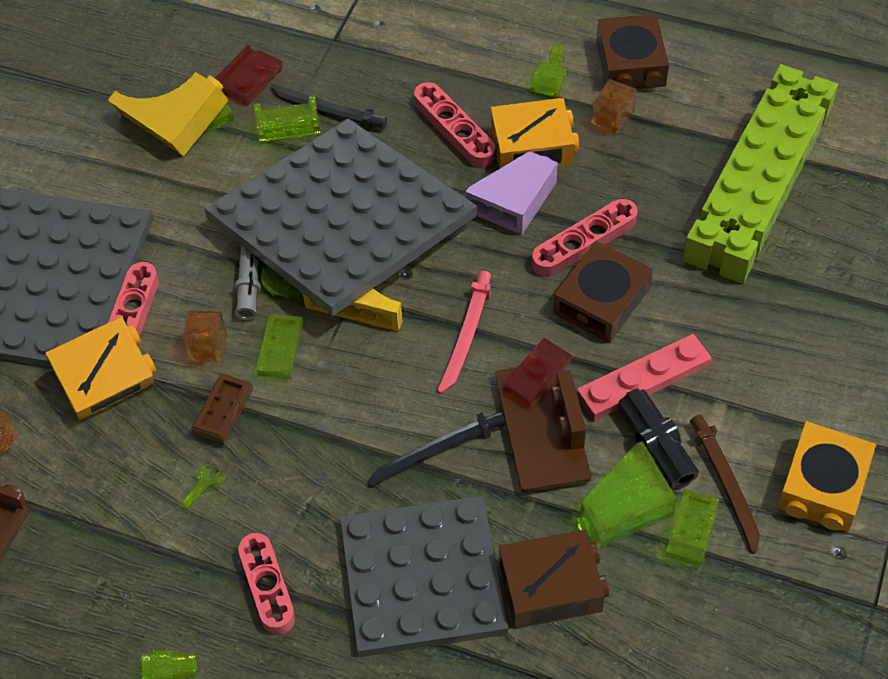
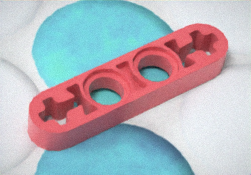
(457, 122)
(581, 233)

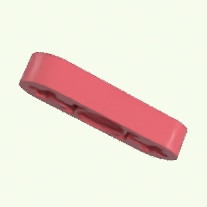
(131, 291)
(263, 598)

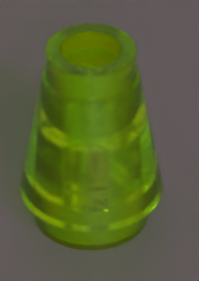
(168, 665)

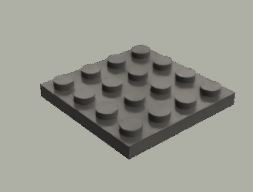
(422, 576)

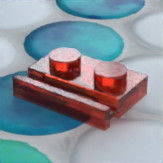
(248, 74)

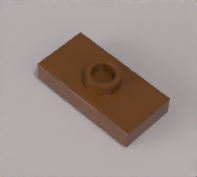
(222, 408)

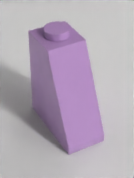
(514, 191)

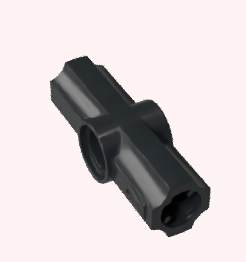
(659, 437)

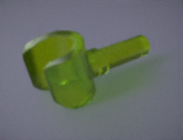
(204, 482)

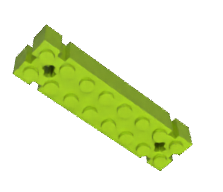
(760, 174)

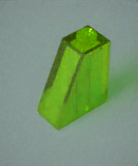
(627, 499)

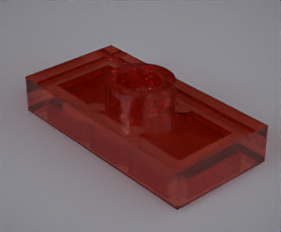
(536, 372)

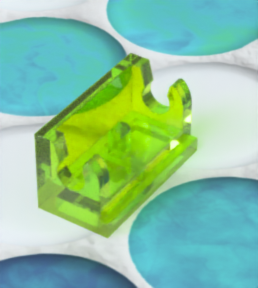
(287, 121)

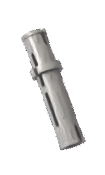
(247, 285)

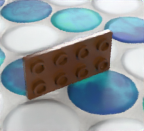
(547, 436)

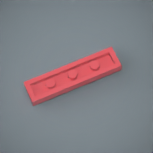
(648, 373)

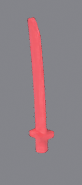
(480, 291)

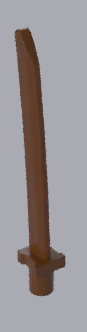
(706, 437)

